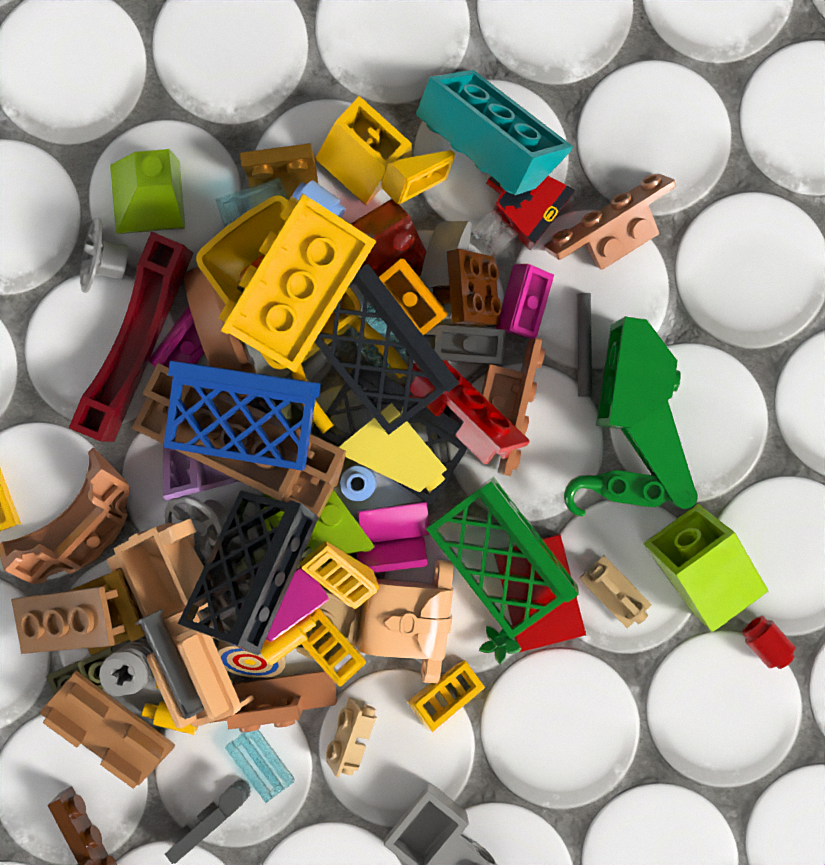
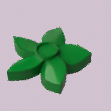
(500, 644)

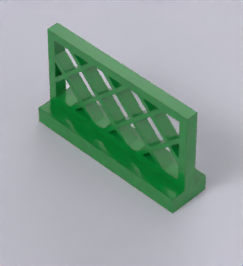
(526, 539)

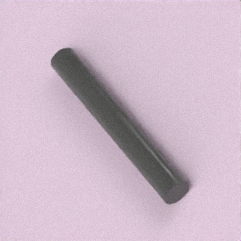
(584, 345)

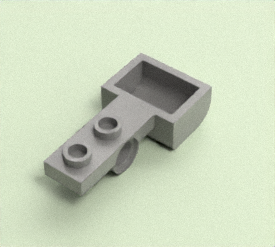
(432, 832)

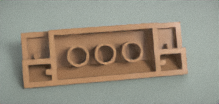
(309, 487)

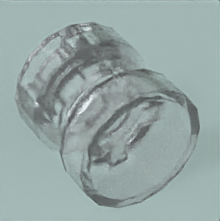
(497, 236)

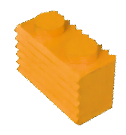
(413, 296)

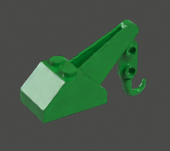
(635, 398)

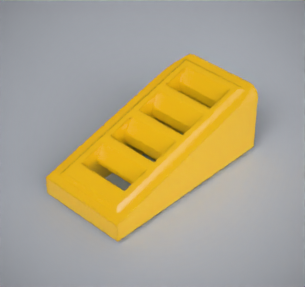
(416, 174)
(352, 591)
(350, 667)
(453, 705)

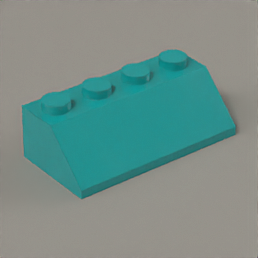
(491, 130)

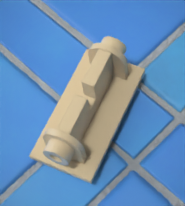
(616, 592)
(344, 752)

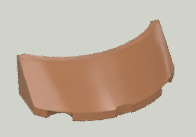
(220, 348)
(76, 534)

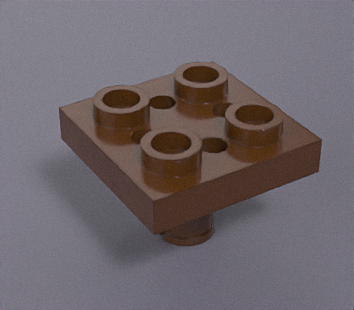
(471, 288)

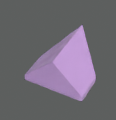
(188, 476)

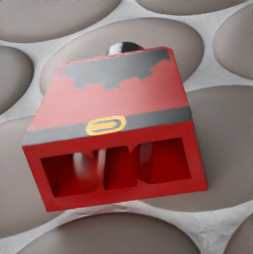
(532, 210)

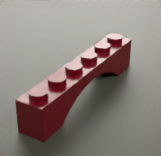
(114, 386)

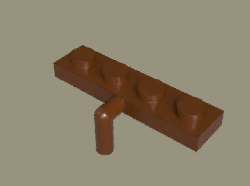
(77, 829)

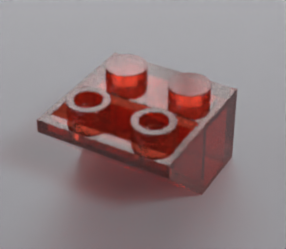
(394, 238)

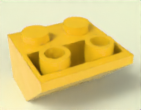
(361, 148)

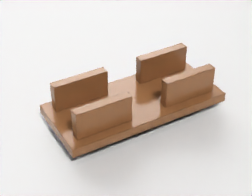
(65, 620)
(107, 728)

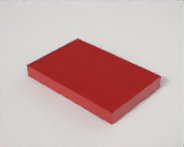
(556, 626)

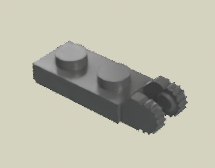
(468, 344)
(209, 819)

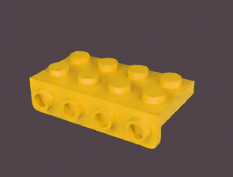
(296, 282)

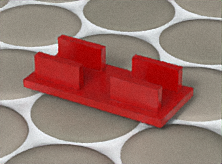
(484, 426)

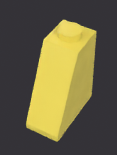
(397, 455)

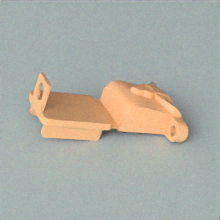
(162, 576)
(409, 620)

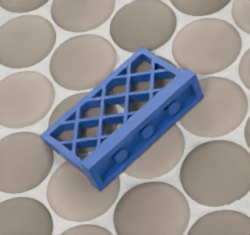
(243, 383)

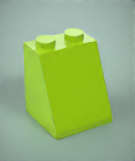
(707, 566)

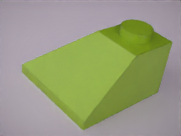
(147, 192)

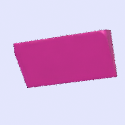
(525, 300)
(180, 343)
(395, 521)
(395, 555)
(300, 600)

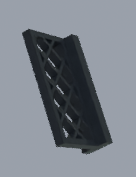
(409, 338)
(441, 425)
(270, 576)

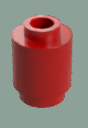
(769, 643)

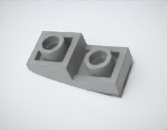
(446, 237)

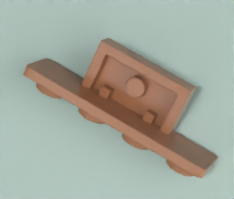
(616, 227)
(510, 394)
(281, 700)

